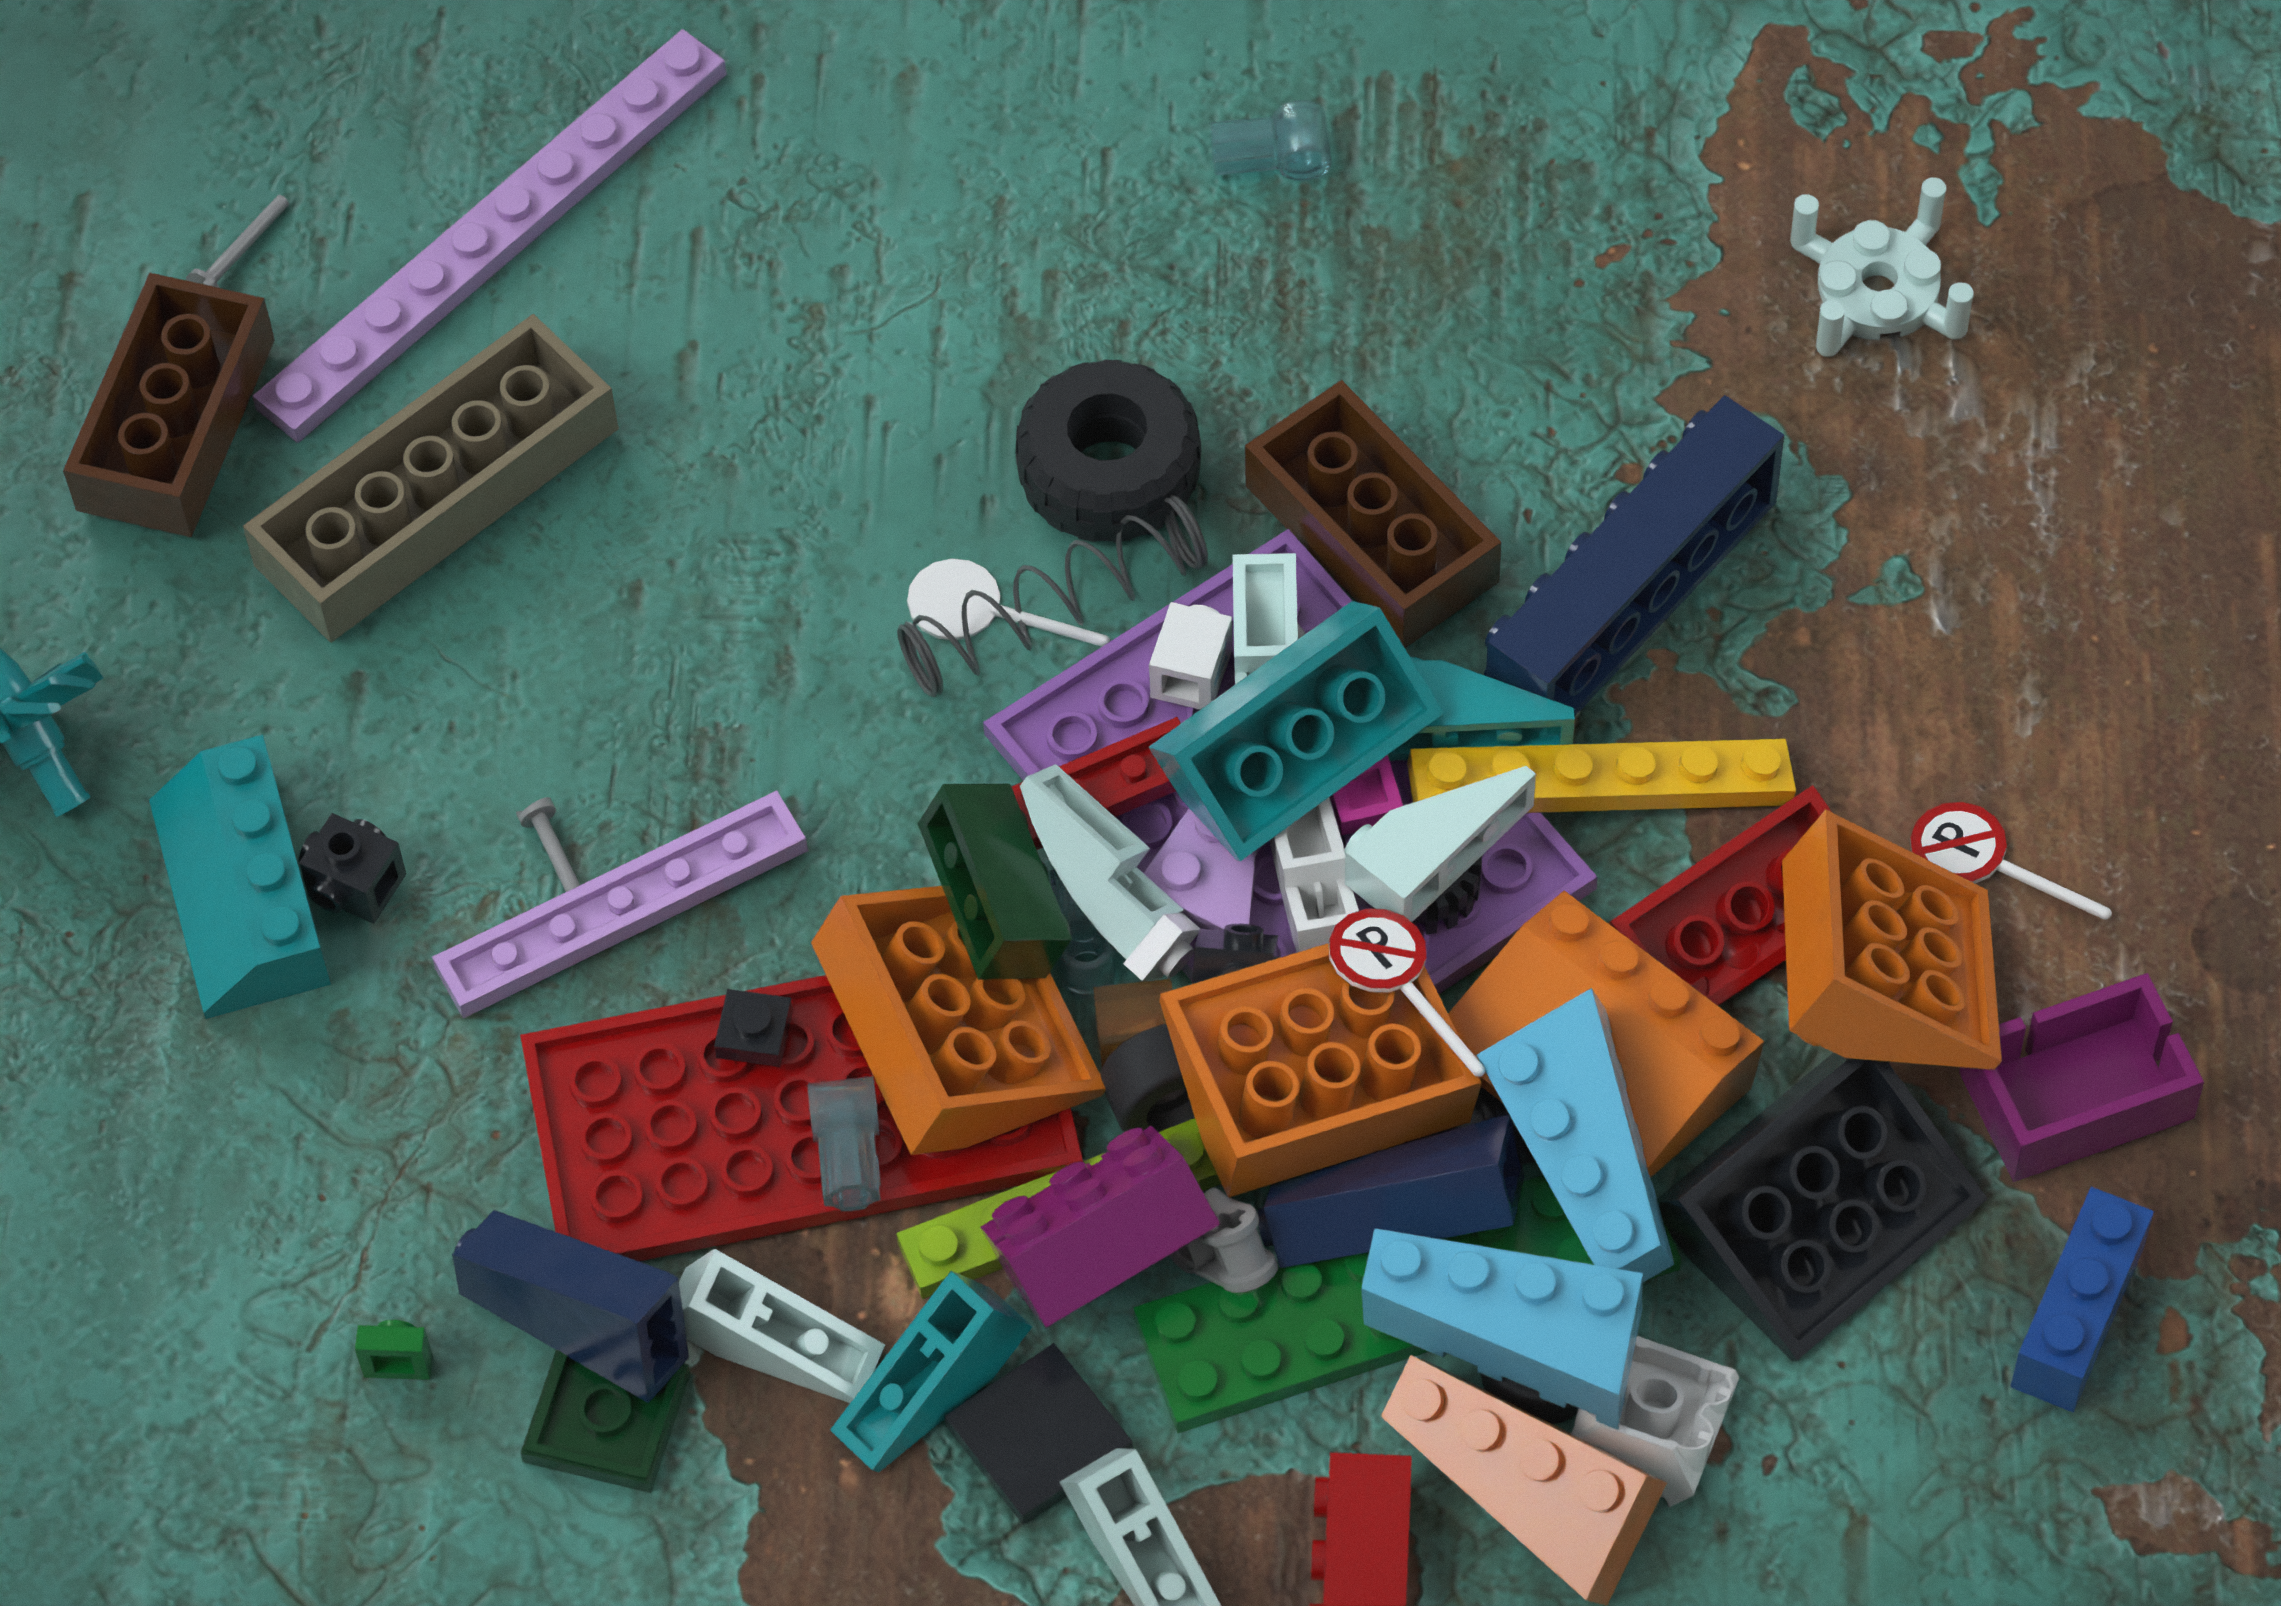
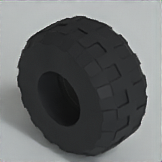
(1107, 405)

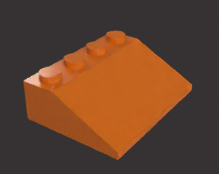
(1887, 952)
(1675, 1046)
(946, 1048)
(1309, 1070)

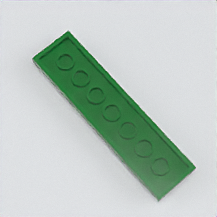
(1306, 1325)

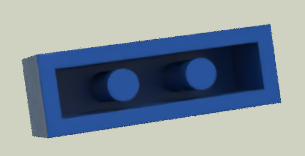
(2081, 1299)

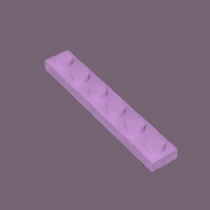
(619, 904)

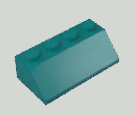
(1297, 729)
(237, 880)

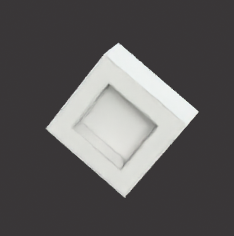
(1164, 948)

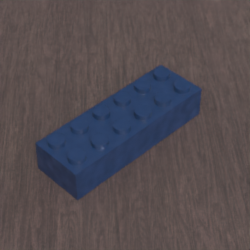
(1640, 558)

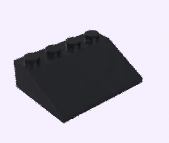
(1820, 1201)

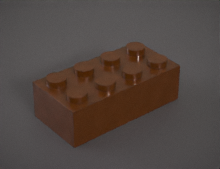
(169, 404)
(1372, 512)

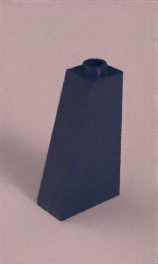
(1421, 1188)
(577, 1299)

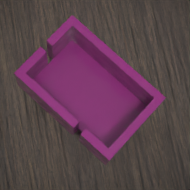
(2085, 1078)
(1099, 1224)

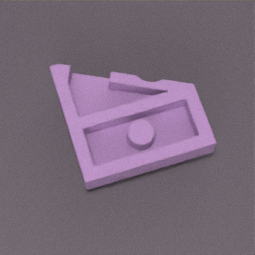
(1204, 876)

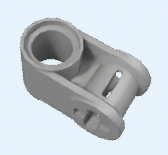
(1231, 1251)

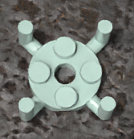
(1883, 251)

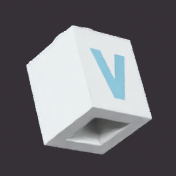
(1190, 655)

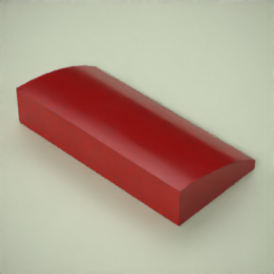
(1725, 914)

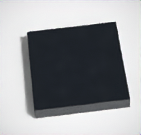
(1035, 1431)

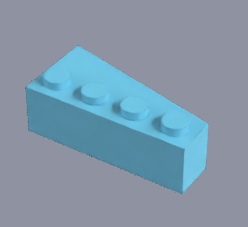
(1577, 1121)
(1511, 1315)

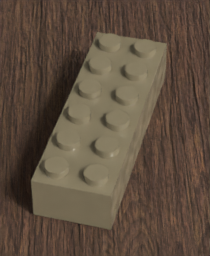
(431, 477)

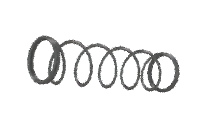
(912, 639)

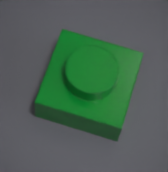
(394, 1351)

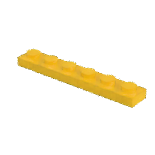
(1620, 773)

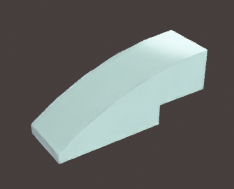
(1263, 608)
(1095, 859)

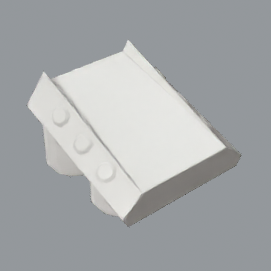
(1666, 1417)

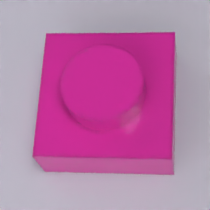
(1366, 798)

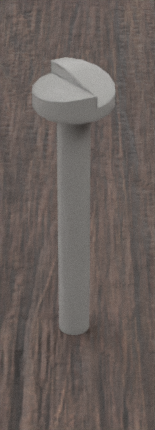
(240, 245)
(538, 816)

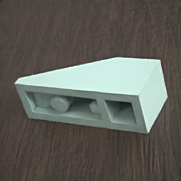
(1432, 842)
(773, 1329)
(1137, 1532)

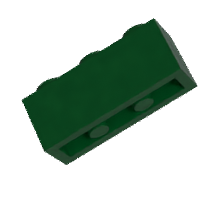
(994, 881)

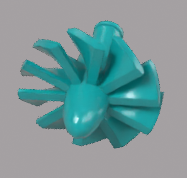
(30, 730)

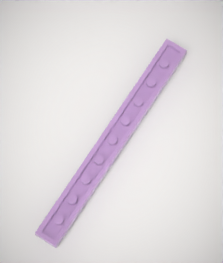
(488, 236)

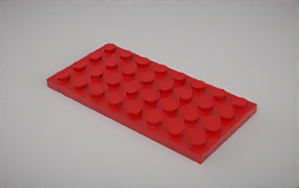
(684, 1151)

